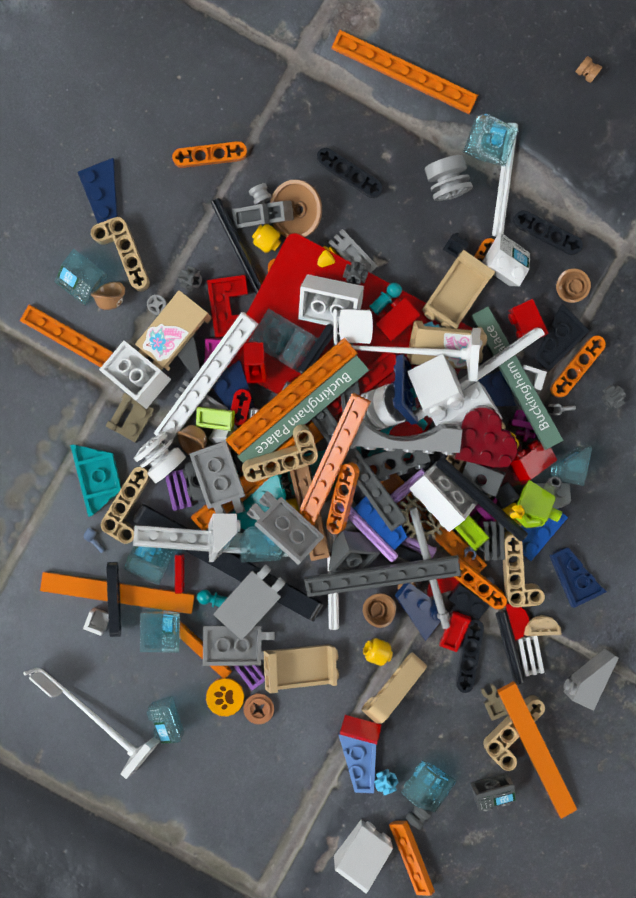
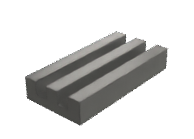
(501, 556)

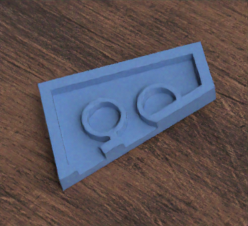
(360, 762)

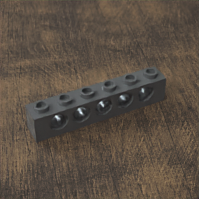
(419, 461)

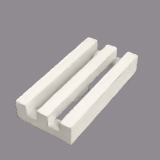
(534, 671)

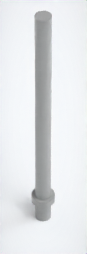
(442, 613)

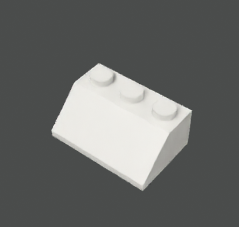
(323, 295)
(474, 396)
(443, 497)

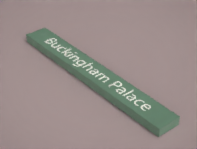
(518, 381)
(306, 409)

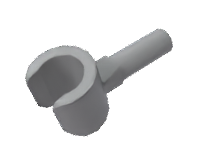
(558, 409)

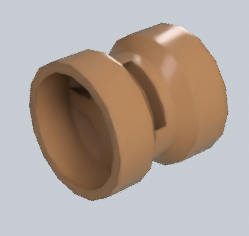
(588, 69)

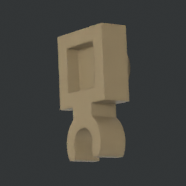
(494, 704)

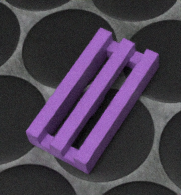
(181, 505)
(252, 686)

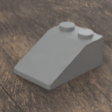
(590, 680)

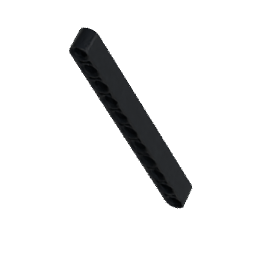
(232, 566)

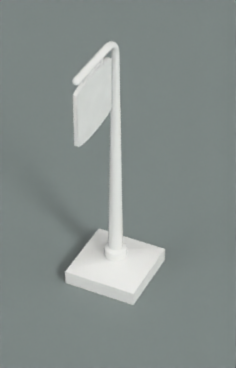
(358, 328)
(54, 689)

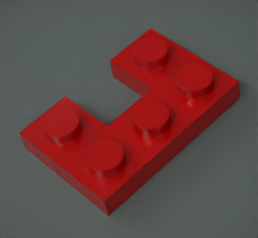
(219, 293)

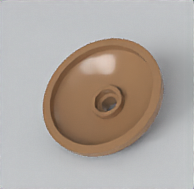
(301, 195)

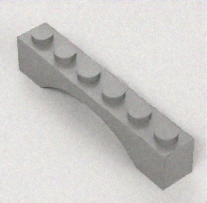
(442, 438)

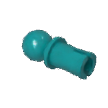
(393, 291)
(205, 597)

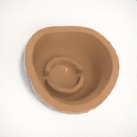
(573, 285)
(109, 295)
(192, 439)
(379, 610)

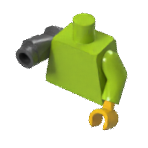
(537, 504)

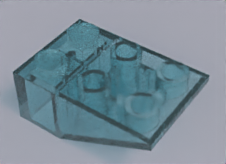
(283, 339)

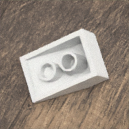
(135, 374)

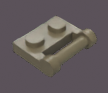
(135, 421)

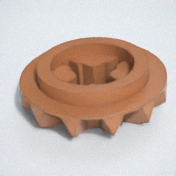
(258, 717)

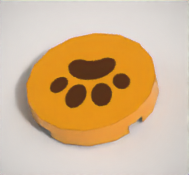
(225, 697)

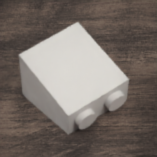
(436, 385)
(363, 855)

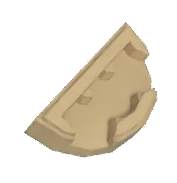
(541, 626)

